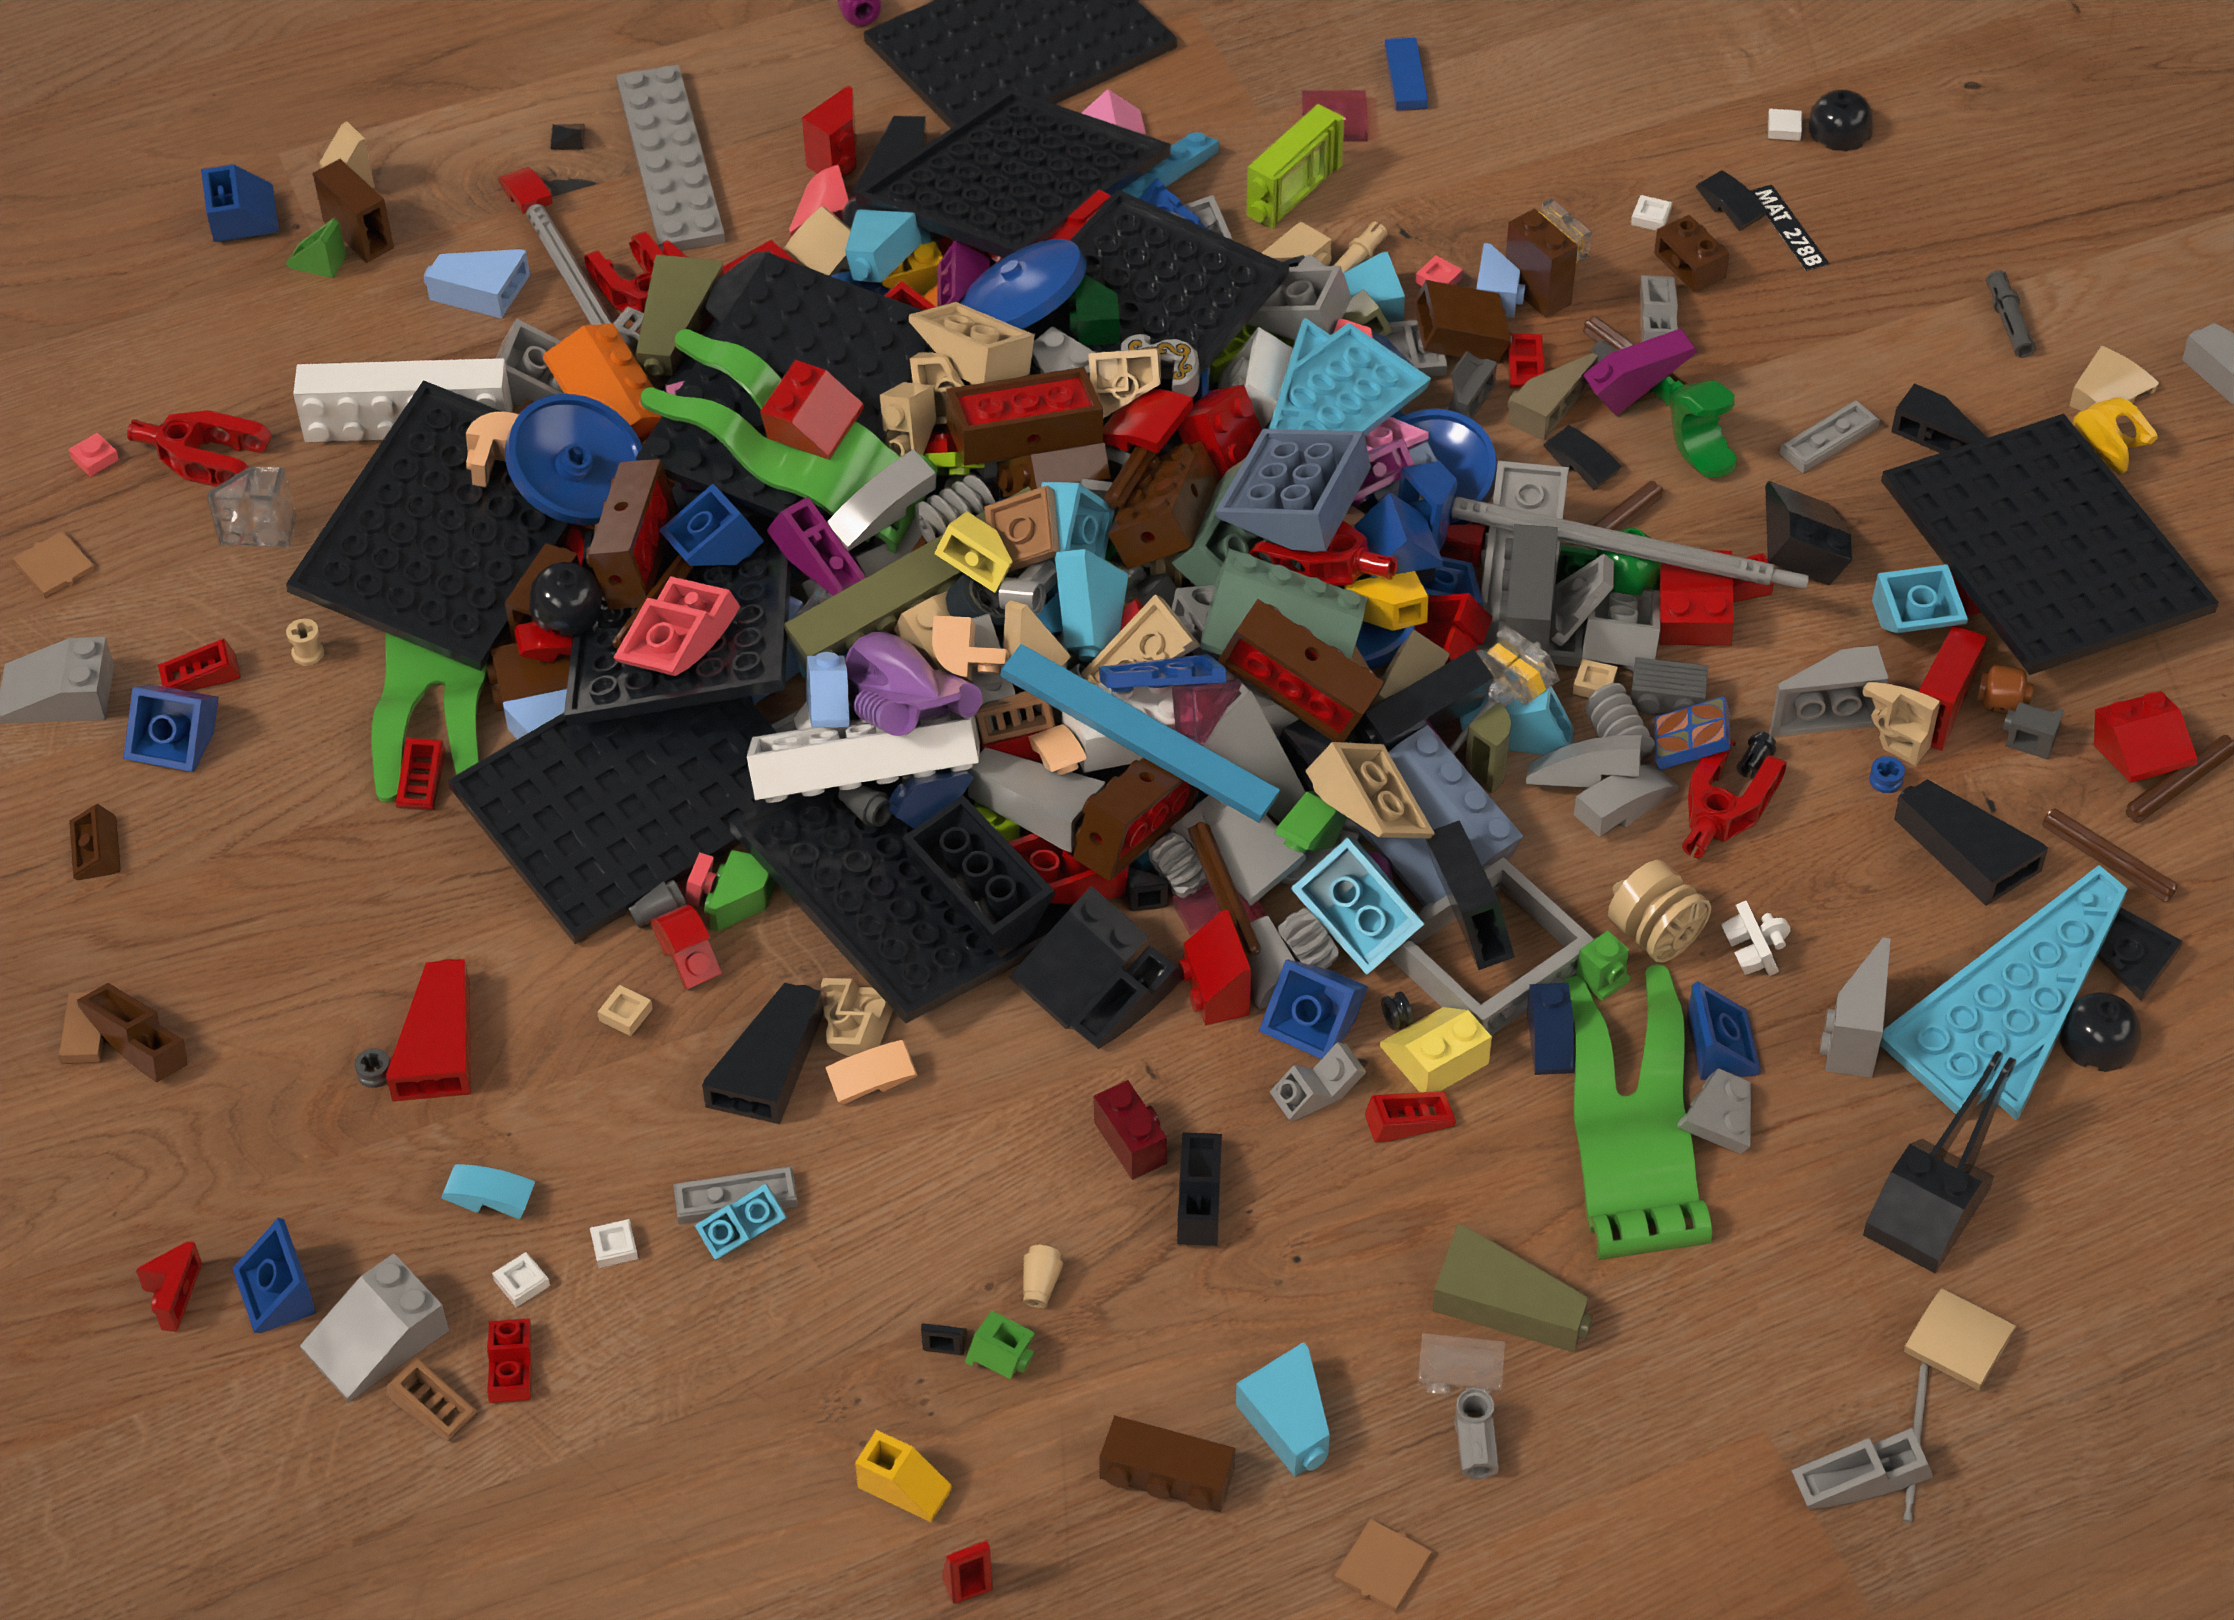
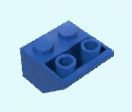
(238, 203)

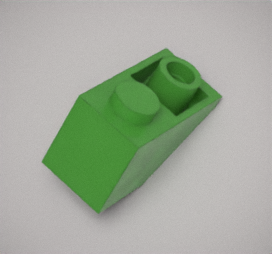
(1311, 825)
(740, 891)

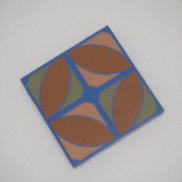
(1692, 733)

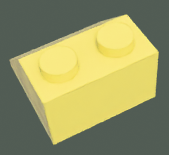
(1440, 1049)

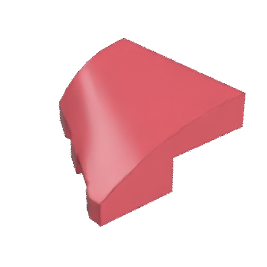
(823, 190)

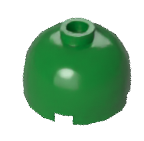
(1631, 572)

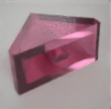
(1201, 707)

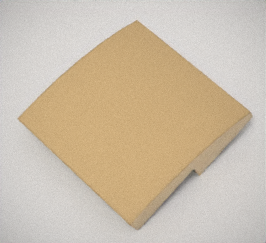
(820, 243)
(1959, 1338)

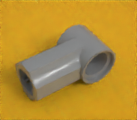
(1030, 586)
(1476, 1435)

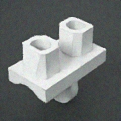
(1758, 954)

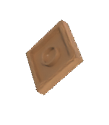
(1026, 526)

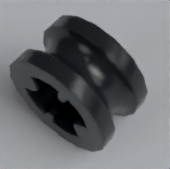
(1397, 1010)

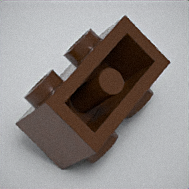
(1691, 253)

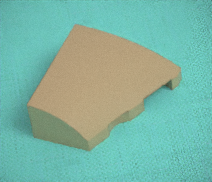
(938, 372)
(1123, 376)
(2110, 377)
(1904, 719)
(854, 1016)

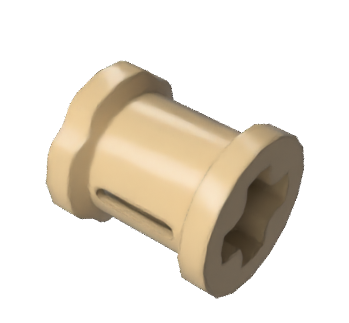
(306, 647)

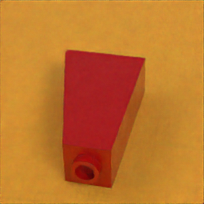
(1952, 677)
(435, 1039)

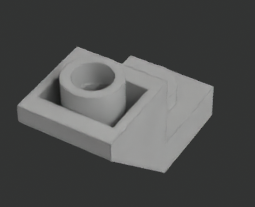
(1308, 1089)

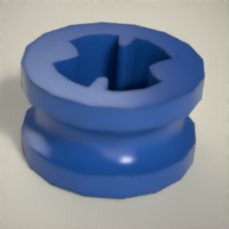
(1893, 781)

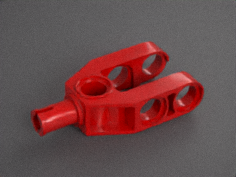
(620, 291)
(183, 434)
(1338, 565)
(1718, 812)

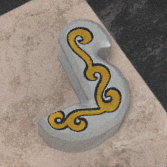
(1178, 361)

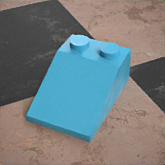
(1358, 904)

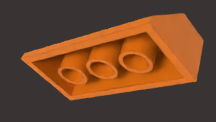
(602, 367)

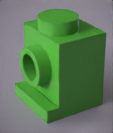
(1604, 965)
(1001, 1346)

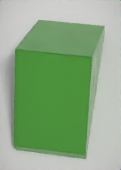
(320, 252)

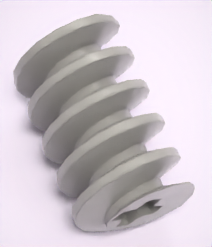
(950, 504)
(1614, 714)

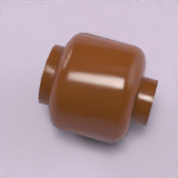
(2004, 688)

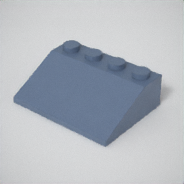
(1297, 486)
(1445, 796)

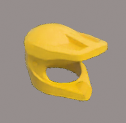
(2102, 433)

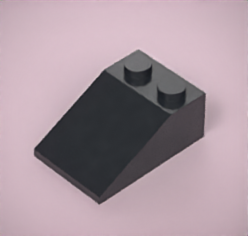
(1805, 535)
(1078, 956)

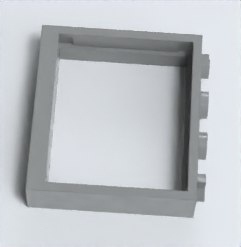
(1512, 1000)

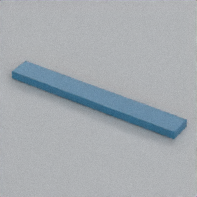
(1140, 733)

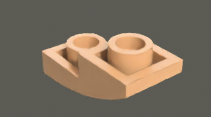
(1058, 749)
(871, 1070)

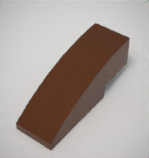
(134, 1031)

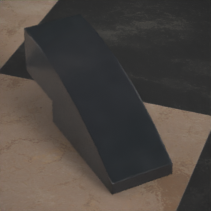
(1127, 998)
(1199, 1189)

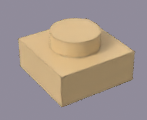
(1593, 676)
(625, 1010)

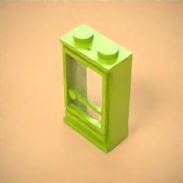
(1294, 165)

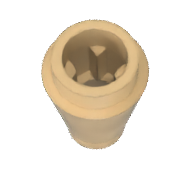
(1041, 1272)

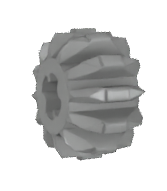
(1178, 863)
(1308, 939)

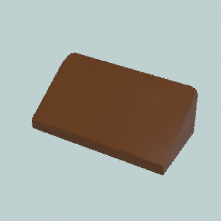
(94, 843)

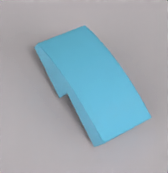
(478, 1185)
(741, 1221)

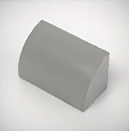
(1268, 963)

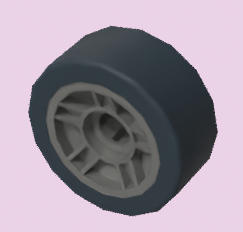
(972, 600)

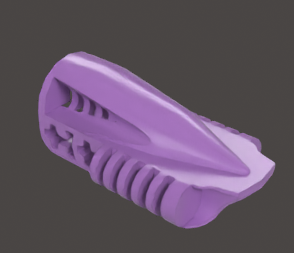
(901, 687)

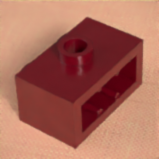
(1130, 1129)

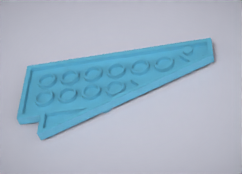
(1343, 382)
(2008, 999)

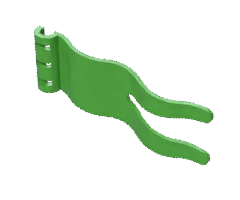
(780, 466)
(407, 679)
(1630, 1146)

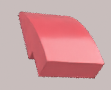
(677, 627)

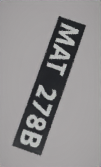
(1790, 228)

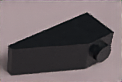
(1933, 421)

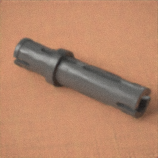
(2007, 304)

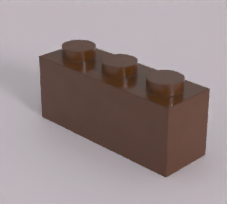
(1167, 1463)

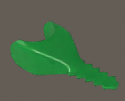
(1696, 426)

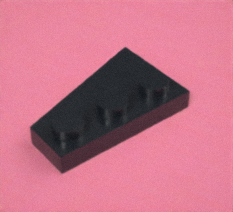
(2137, 952)

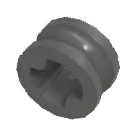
(367, 1059)

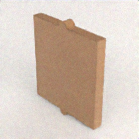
(53, 564)
(1383, 1565)

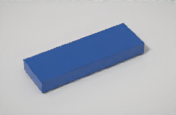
(1406, 73)

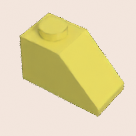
(975, 551)

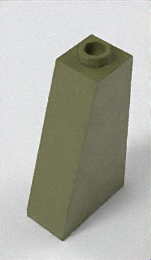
(674, 303)
(1508, 1294)

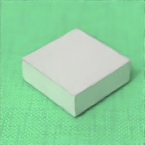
(1784, 124)
(1651, 213)
(613, 1243)
(521, 1279)

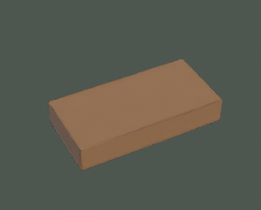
(79, 1038)

